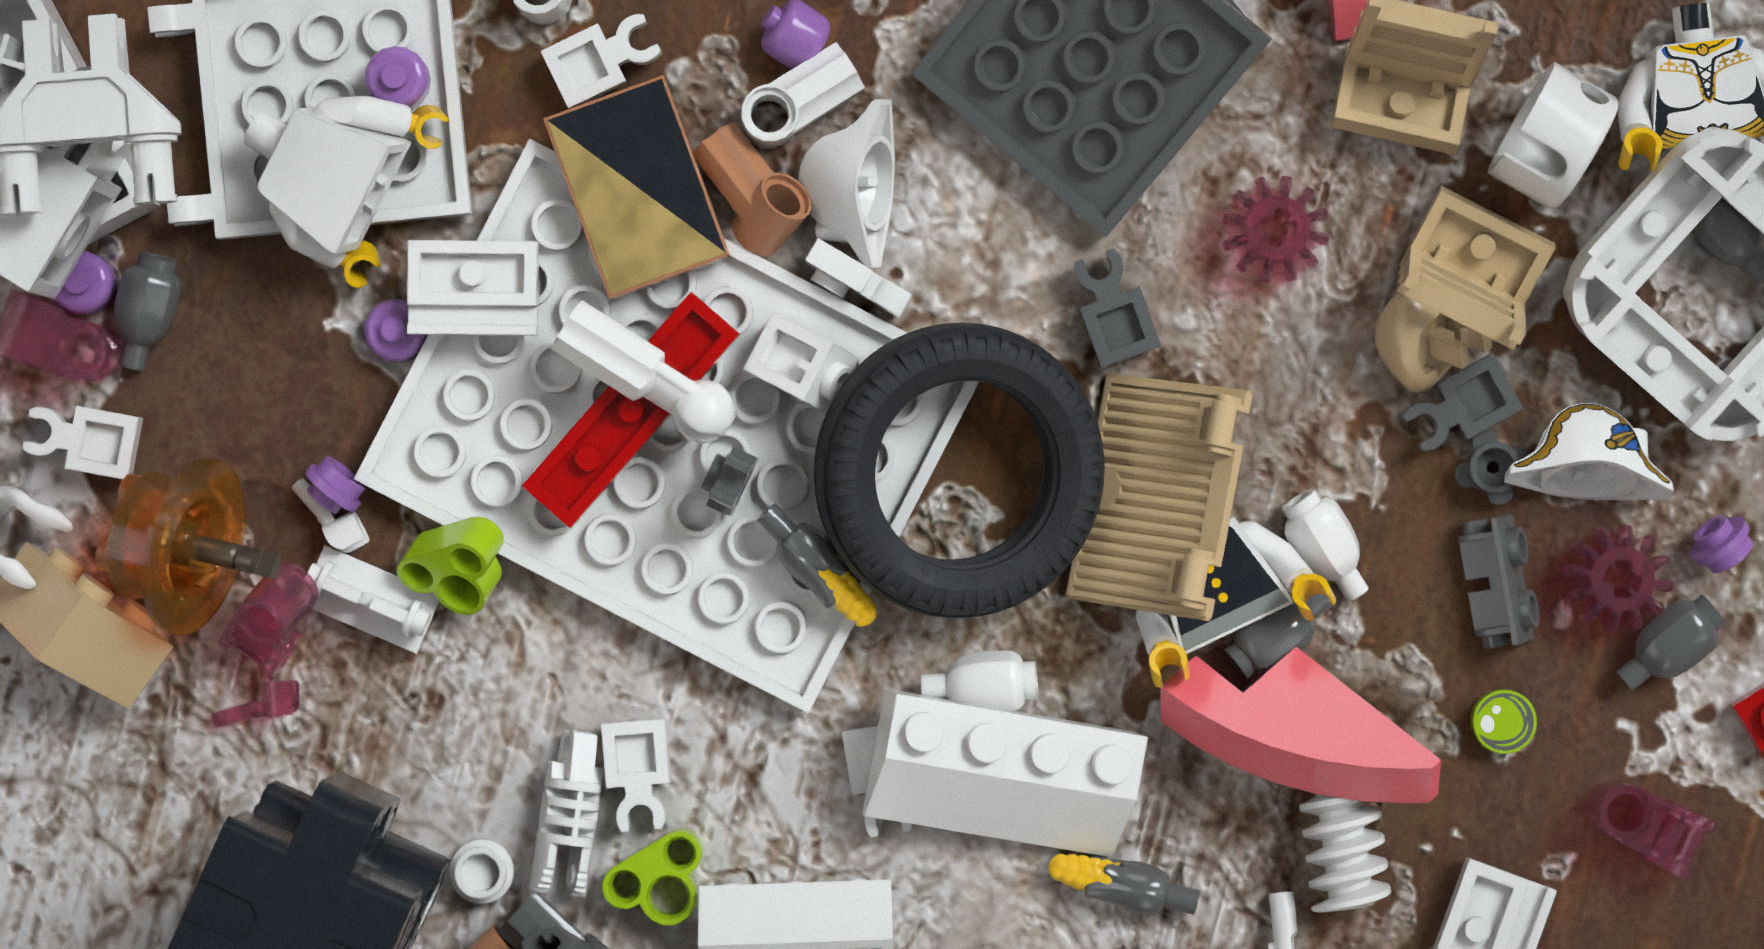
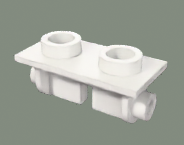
(371, 599)

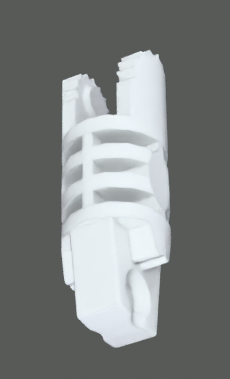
(568, 813)

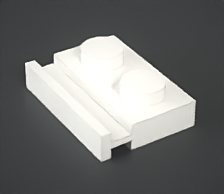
(473, 287)
(1494, 910)

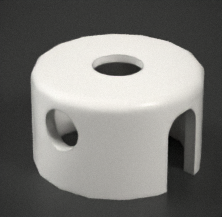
(1554, 136)

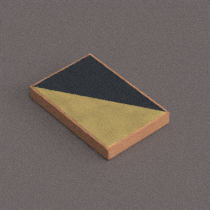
(636, 187)

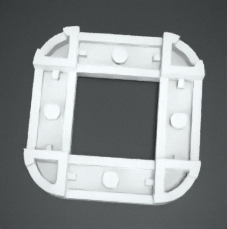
(1631, 248)

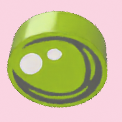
(1503, 721)

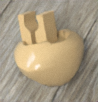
(1422, 343)

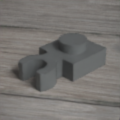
(1117, 320)
(1471, 400)
(728, 479)

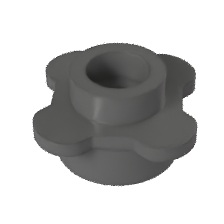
(1474, 471)

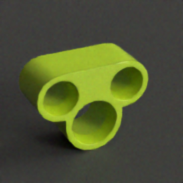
(455, 563)
(650, 866)

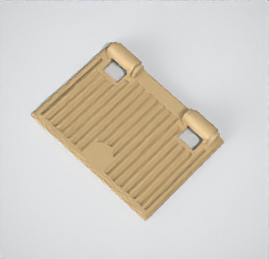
(1162, 496)

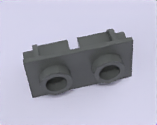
(1500, 557)

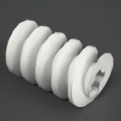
(1345, 853)

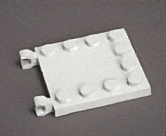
(292, 58)

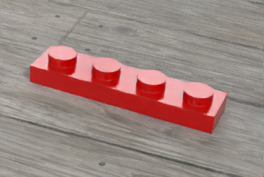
(617, 426)

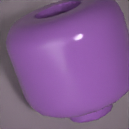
(794, 33)
(398, 76)
(89, 286)
(387, 332)

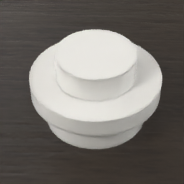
(482, 871)

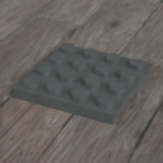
(1091, 88)

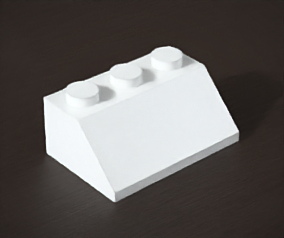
(797, 915)

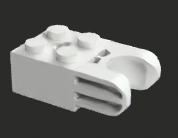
(75, 198)

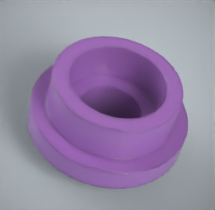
(334, 485)
(1721, 543)

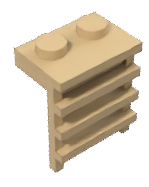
(1410, 74)
(1474, 267)

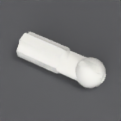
(638, 370)

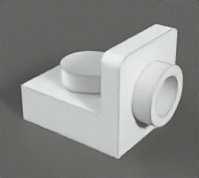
(800, 362)

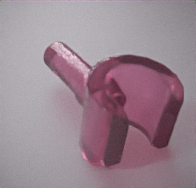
(278, 699)

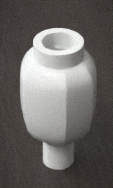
(1325, 541)
(986, 680)

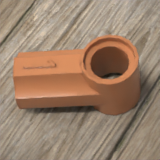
(764, 202)

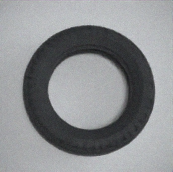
(1068, 487)

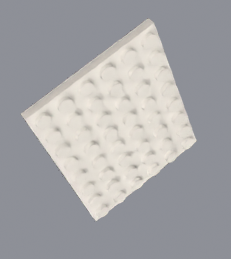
(649, 549)

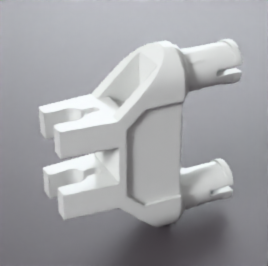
(82, 108)

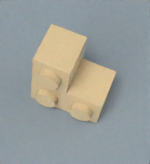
(79, 629)

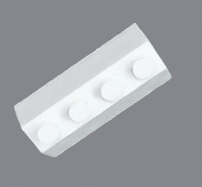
(1003, 773)

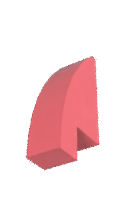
(1301, 732)

